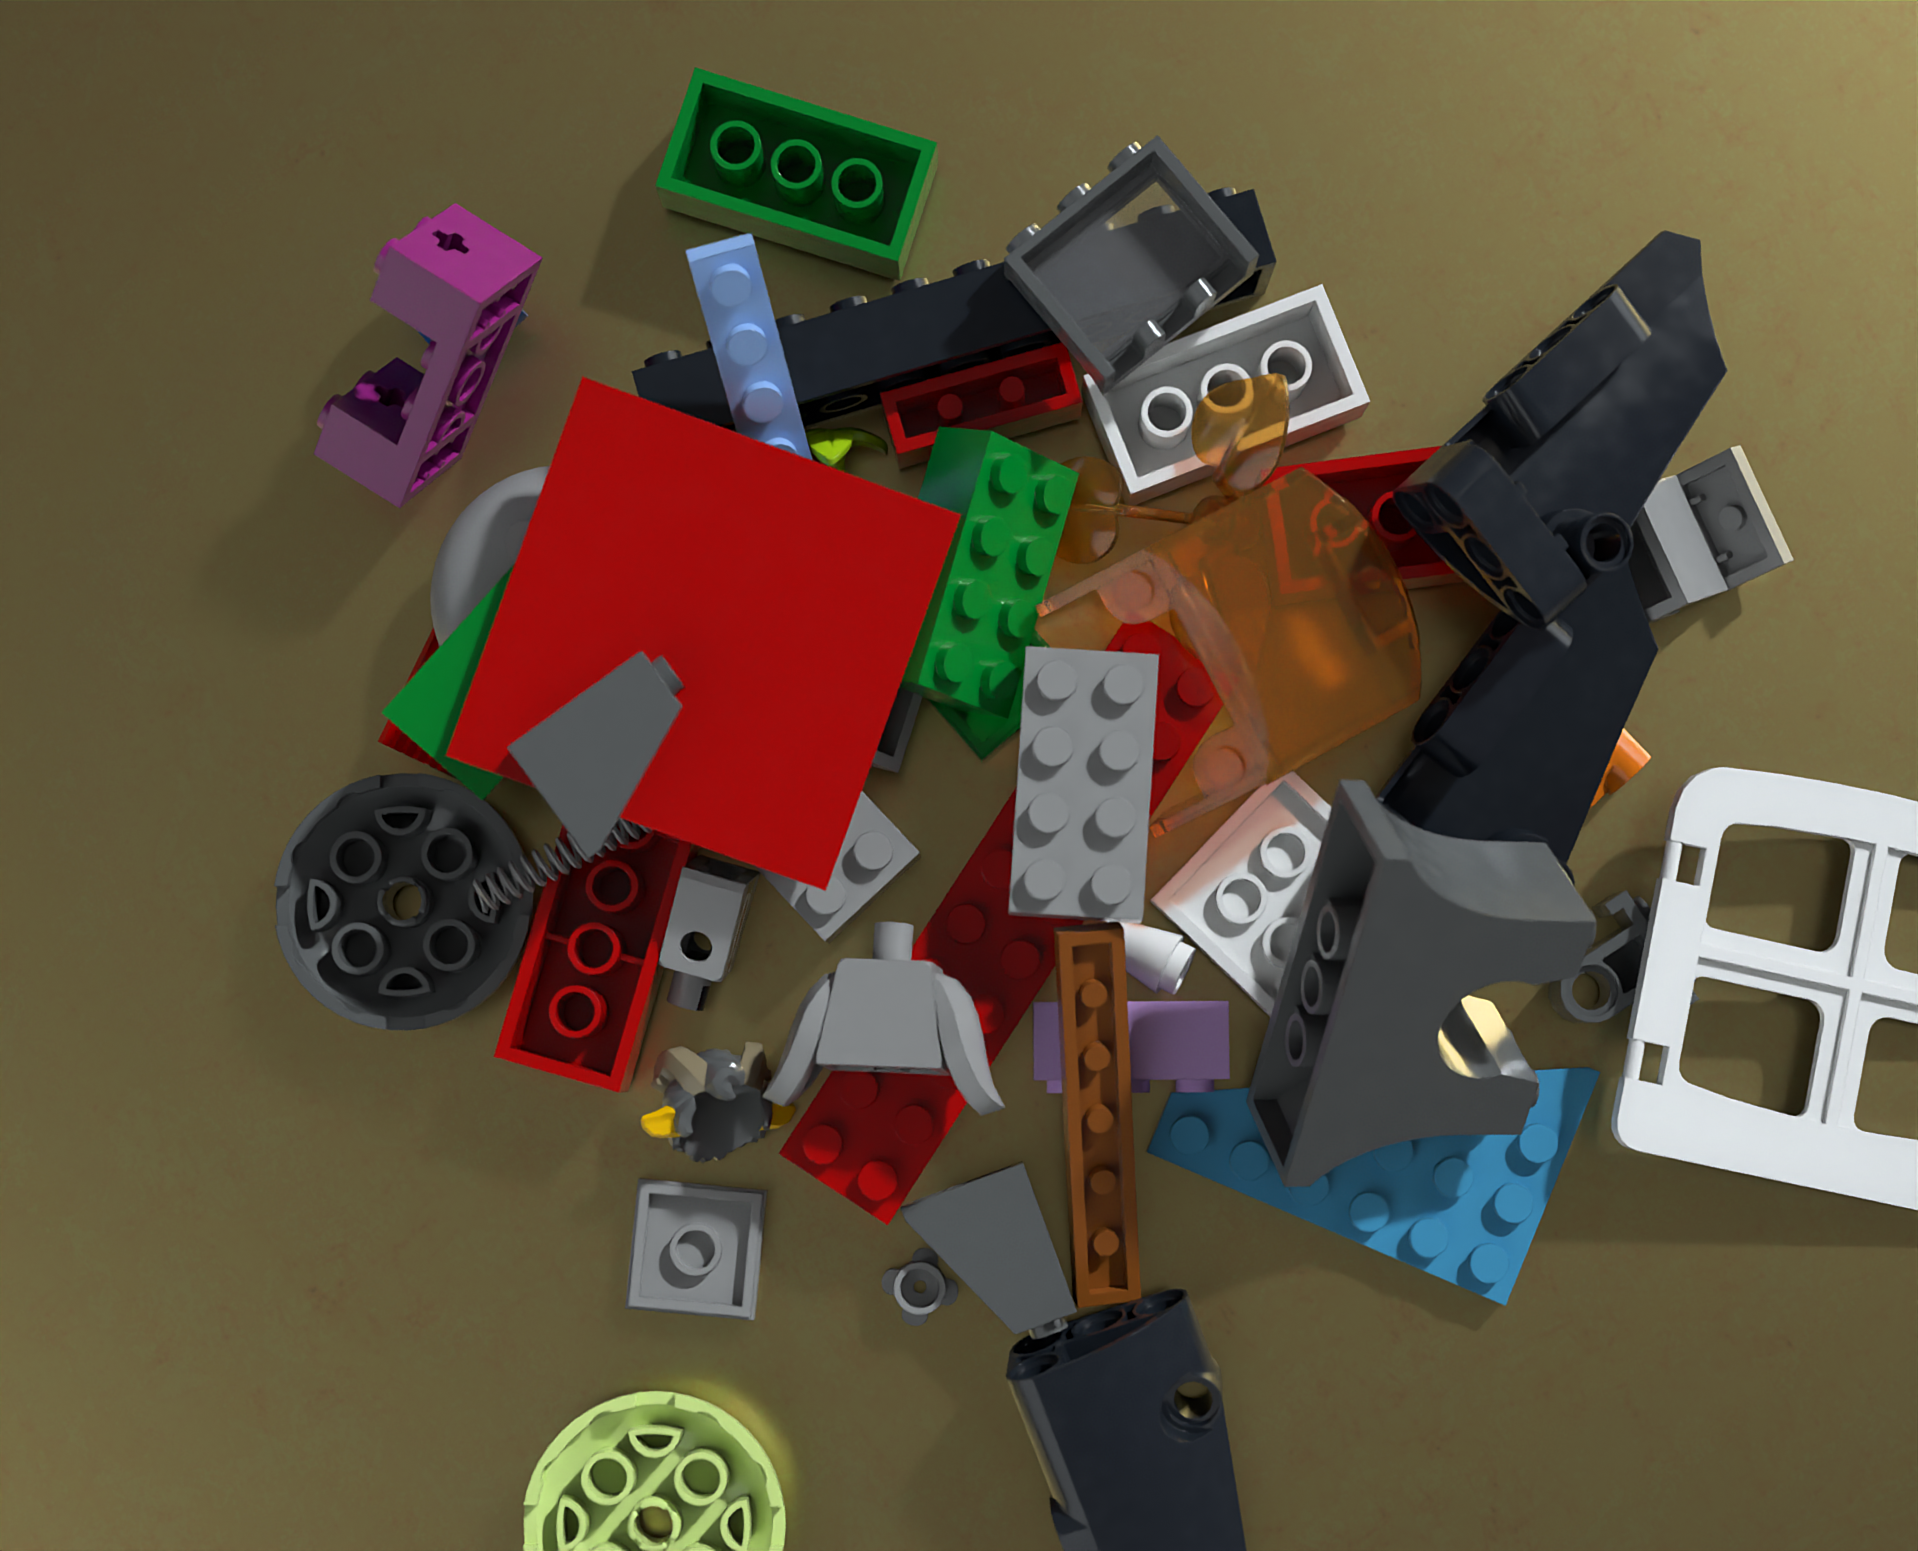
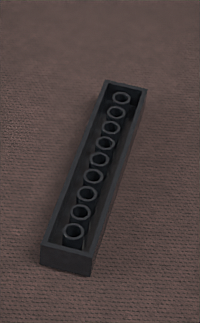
(905, 338)

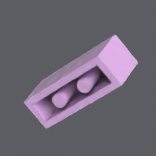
(1165, 1041)

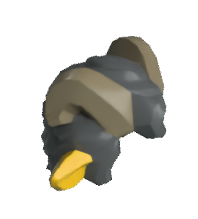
(713, 1101)

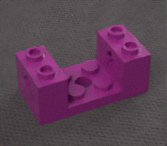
(464, 292)

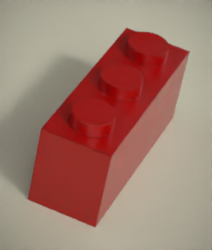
(999, 396)

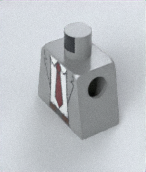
(710, 900)

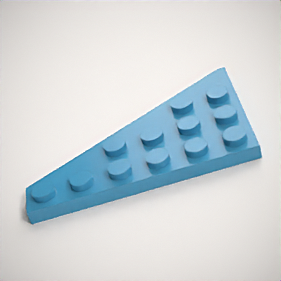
(1433, 1202)

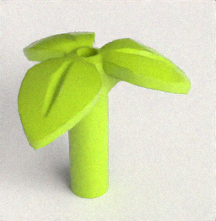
(833, 444)

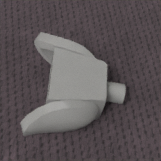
(887, 1019)

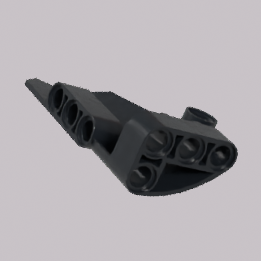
(1573, 439)
(1528, 724)
(1119, 1441)

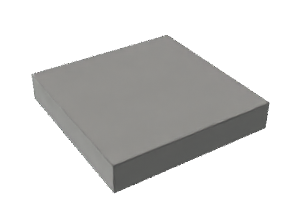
(696, 1249)

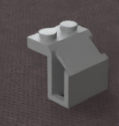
(1703, 535)

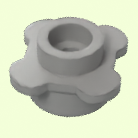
(938, 1288)

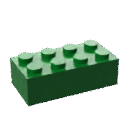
(797, 174)
(994, 569)

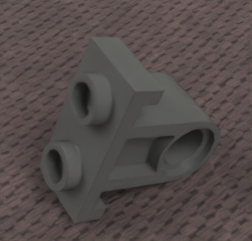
(1611, 962)

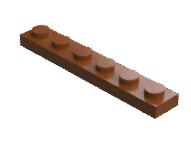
(1097, 1113)

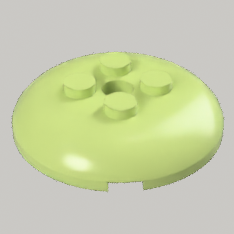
(659, 1454)

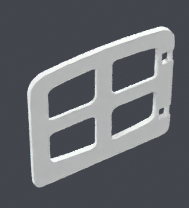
(1846, 984)

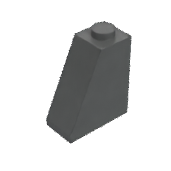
(601, 746)
(998, 1247)

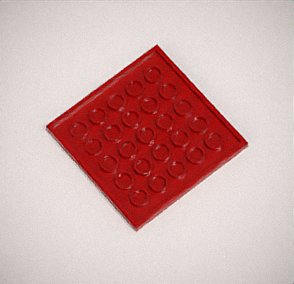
(761, 585)

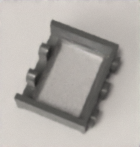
(1129, 262)

